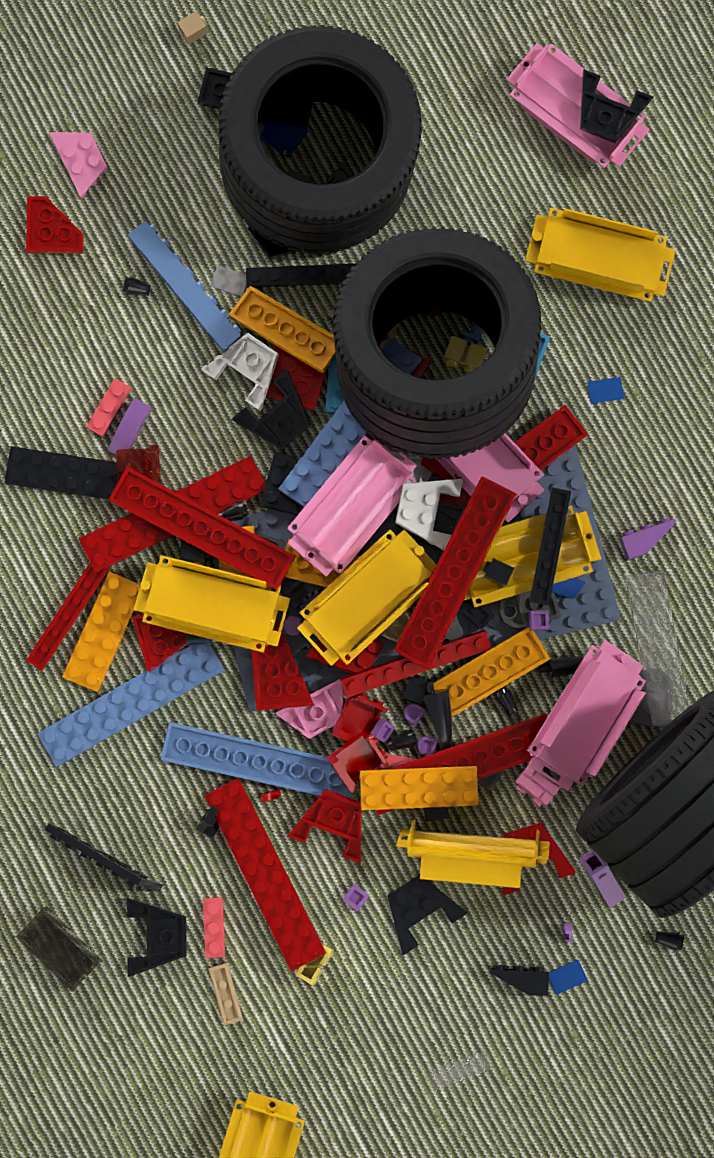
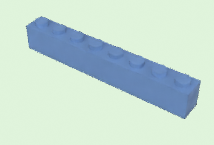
(183, 285)

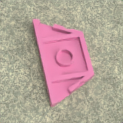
(80, 158)
(317, 718)

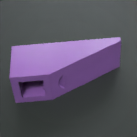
(641, 542)
(602, 878)

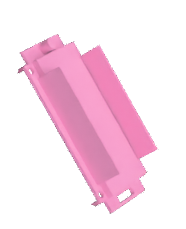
(551, 94)
(503, 464)
(350, 506)
(588, 716)

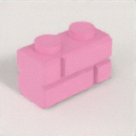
(536, 785)

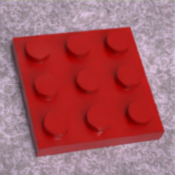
(306, 379)

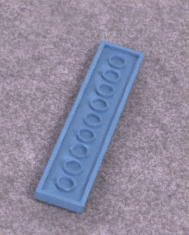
(337, 438)
(130, 702)
(250, 760)

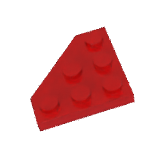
(50, 229)

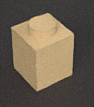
(192, 27)

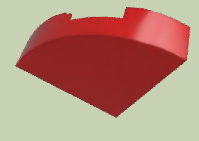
(271, 796)

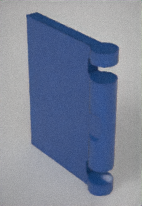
(283, 137)

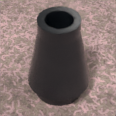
(135, 287)
(234, 512)
(505, 700)
(403, 740)
(671, 940)

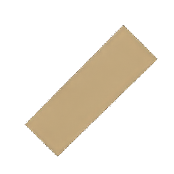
(225, 993)

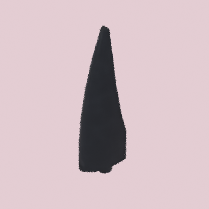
(561, 666)
(440, 713)

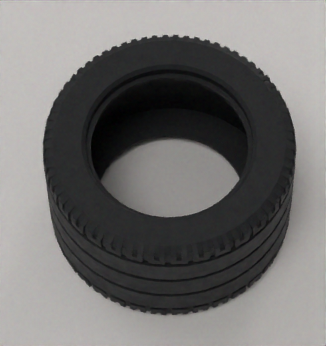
(331, 69)
(447, 274)
(659, 815)

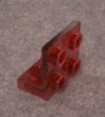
(141, 460)

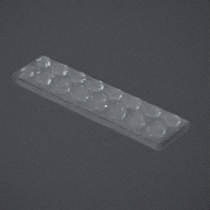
(657, 646)

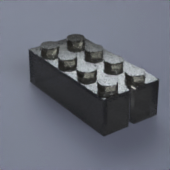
(59, 948)

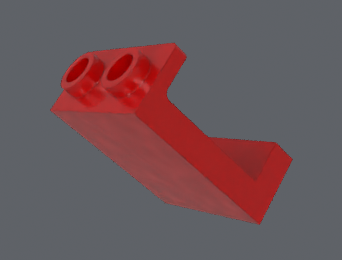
(356, 716)
(356, 756)

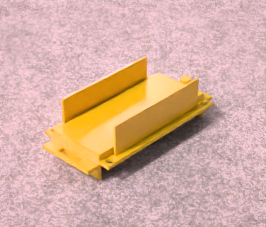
(600, 253)
(519, 548)
(367, 597)
(211, 603)
(473, 857)
(262, 1129)

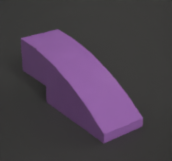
(130, 426)

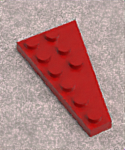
(157, 642)
(278, 678)

